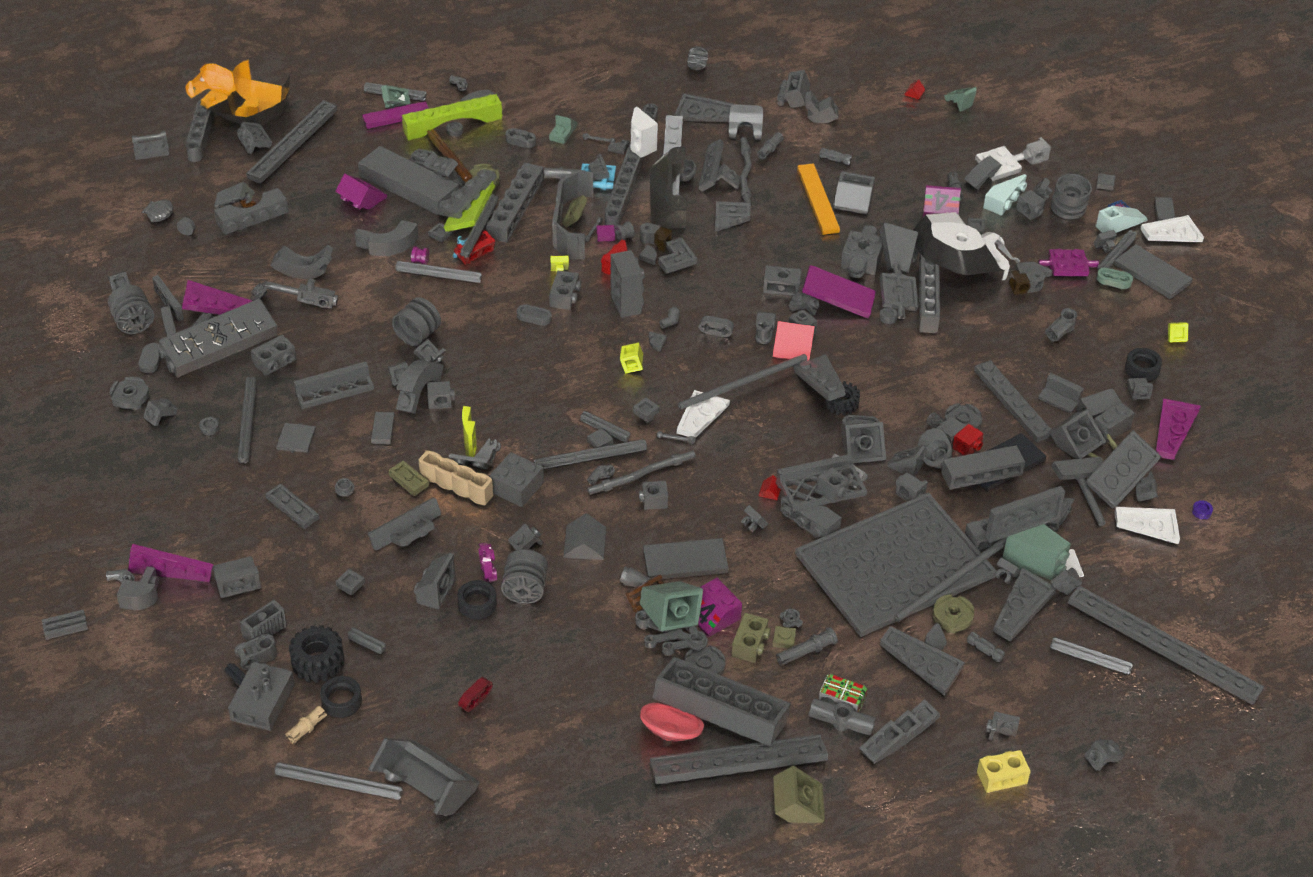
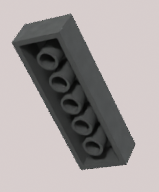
(721, 701)

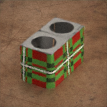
(841, 690)

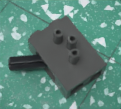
(259, 694)

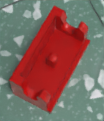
(482, 247)

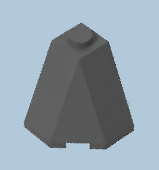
(897, 246)

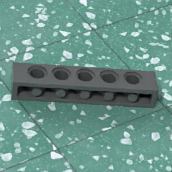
(515, 202)
(928, 296)

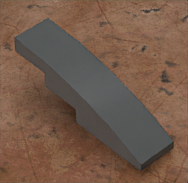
(899, 732)

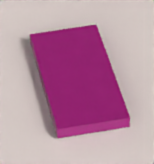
(838, 291)

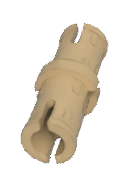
(306, 724)

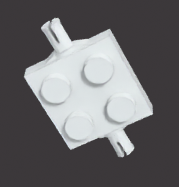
(1003, 156)

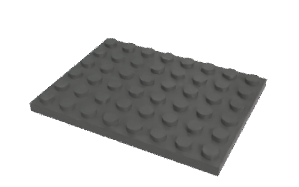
(892, 561)

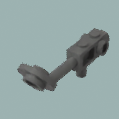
(306, 293)

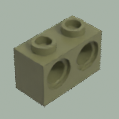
(750, 638)

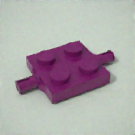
(1068, 262)

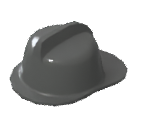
(936, 447)

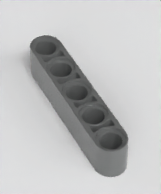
(199, 133)

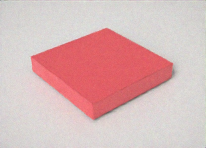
(793, 340)

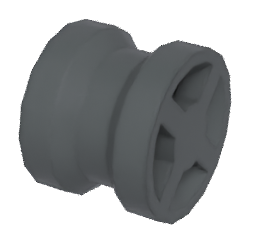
(624, 231)

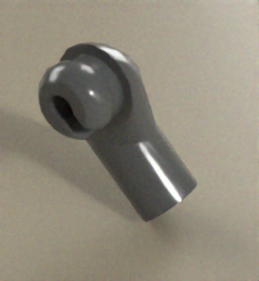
(460, 82)
(672, 318)
(600, 473)
(119, 575)

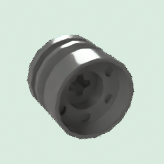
(1071, 196)
(130, 309)
(416, 321)
(524, 576)

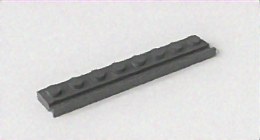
(738, 759)

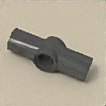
(842, 716)

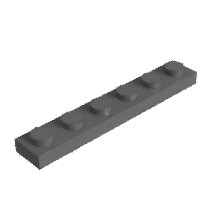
(1013, 401)

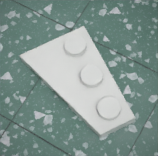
(1173, 229)
(700, 415)
(1149, 521)

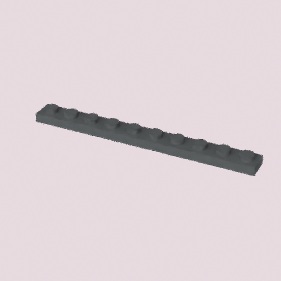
(1166, 645)

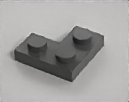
(679, 257)

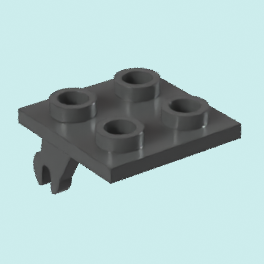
(483, 458)

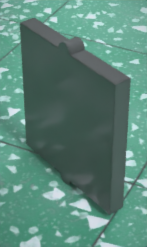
(296, 437)

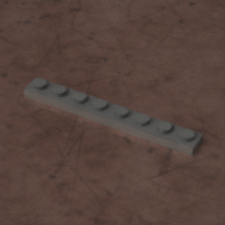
(291, 142)

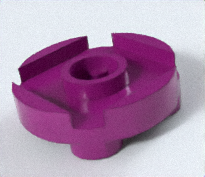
(486, 555)

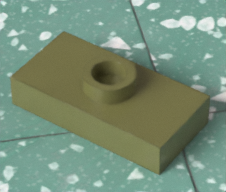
(574, 211)
(408, 478)

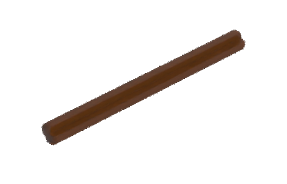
(448, 153)

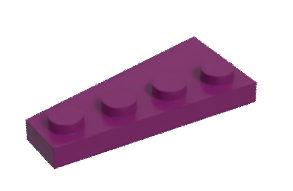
(1174, 426)
(168, 564)

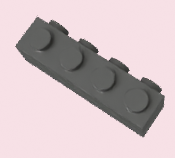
(983, 467)

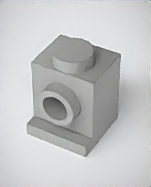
(1037, 151)

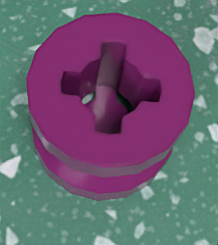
(420, 255)

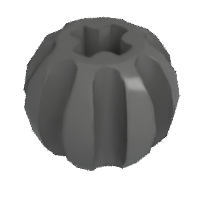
(697, 58)

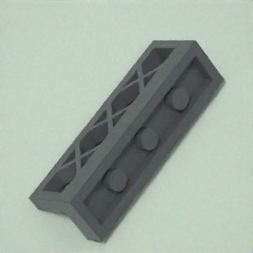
(332, 382)

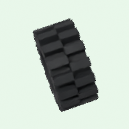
(848, 405)

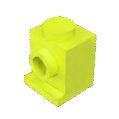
(631, 357)

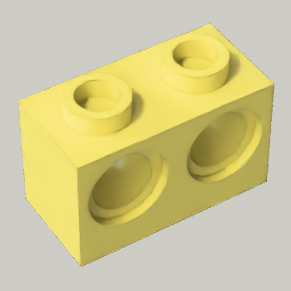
(998, 771)

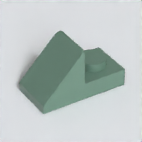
(395, 96)
(963, 97)
(563, 129)

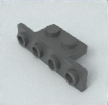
(406, 526)

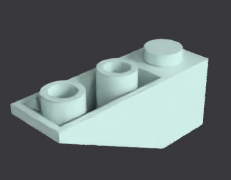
(1003, 194)
(1118, 218)

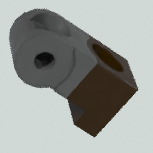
(655, 235)
(1026, 282)

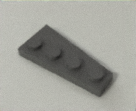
(703, 109)
(821, 376)
(1023, 603)

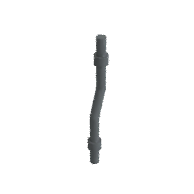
(745, 151)
(607, 485)

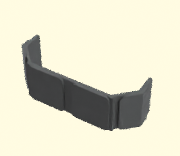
(572, 186)

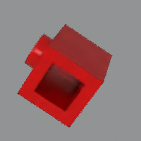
(968, 440)

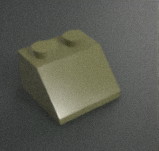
(798, 797)

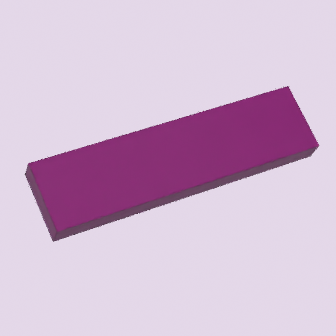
(391, 115)

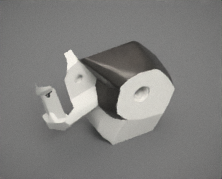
(959, 247)

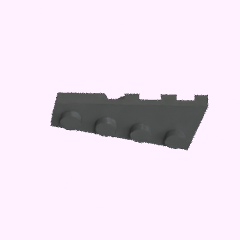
(470, 191)
(926, 661)

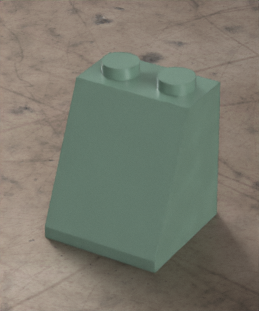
(1038, 551)
(672, 604)

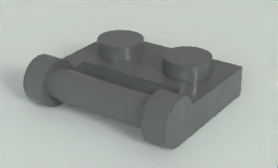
(150, 149)

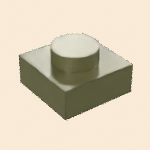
(784, 637)

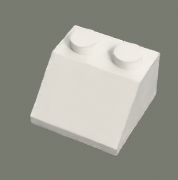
(643, 133)

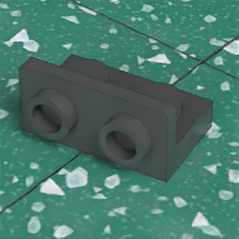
(253, 135)

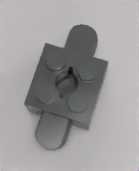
(862, 252)

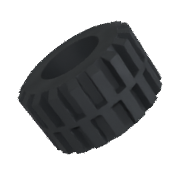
(318, 666)

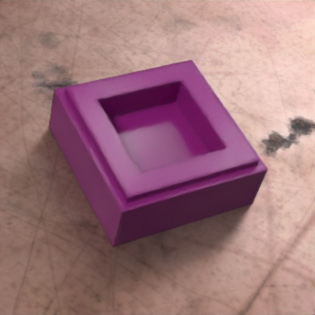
(605, 233)

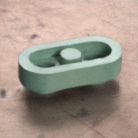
(1114, 278)

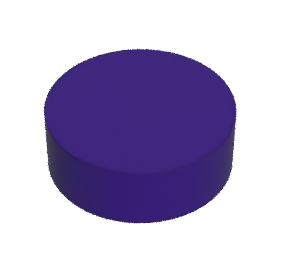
(1202, 509)

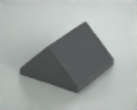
(585, 539)

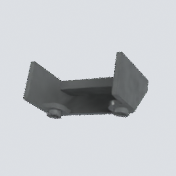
(426, 772)

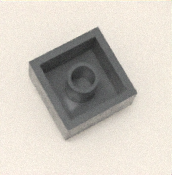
(517, 479)

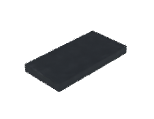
(1029, 452)

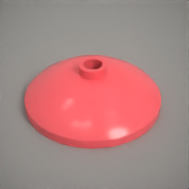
(671, 722)

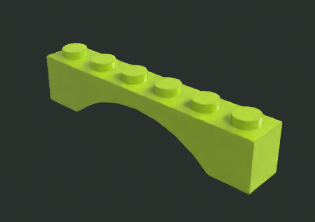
(483, 108)

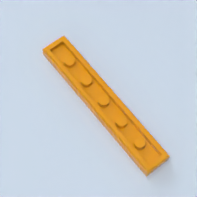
(818, 199)

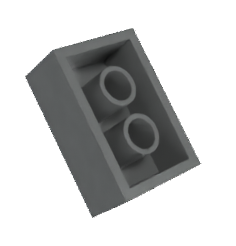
(626, 283)

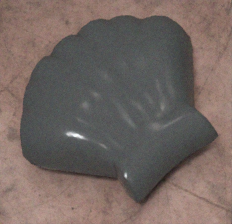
(158, 210)

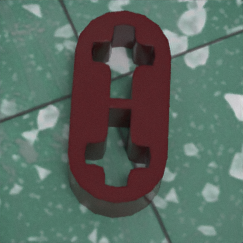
(475, 694)

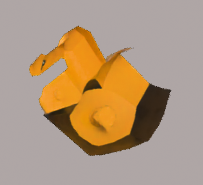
(237, 96)

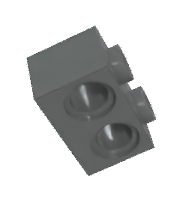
(564, 290)
(273, 355)

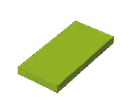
(471, 215)

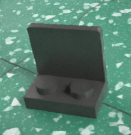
(236, 577)

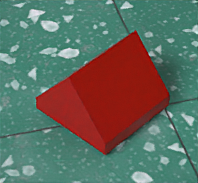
(915, 90)
(770, 489)

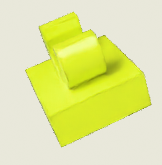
(559, 263)
(1178, 332)

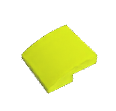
(469, 432)

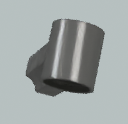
(1062, 325)

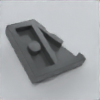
(731, 214)

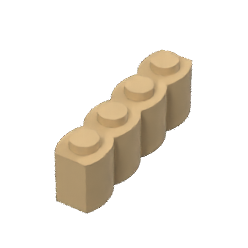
(456, 477)

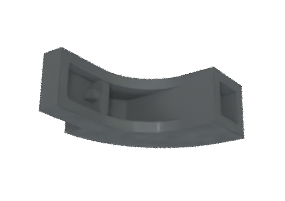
(388, 243)
(301, 266)
(413, 381)

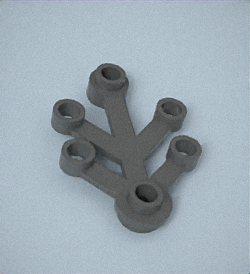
(695, 640)

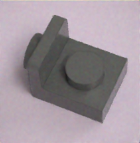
(1139, 388)
(1003, 724)

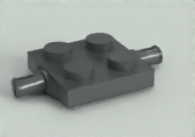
(899, 291)

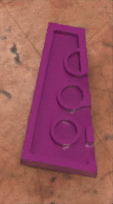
(210, 300)

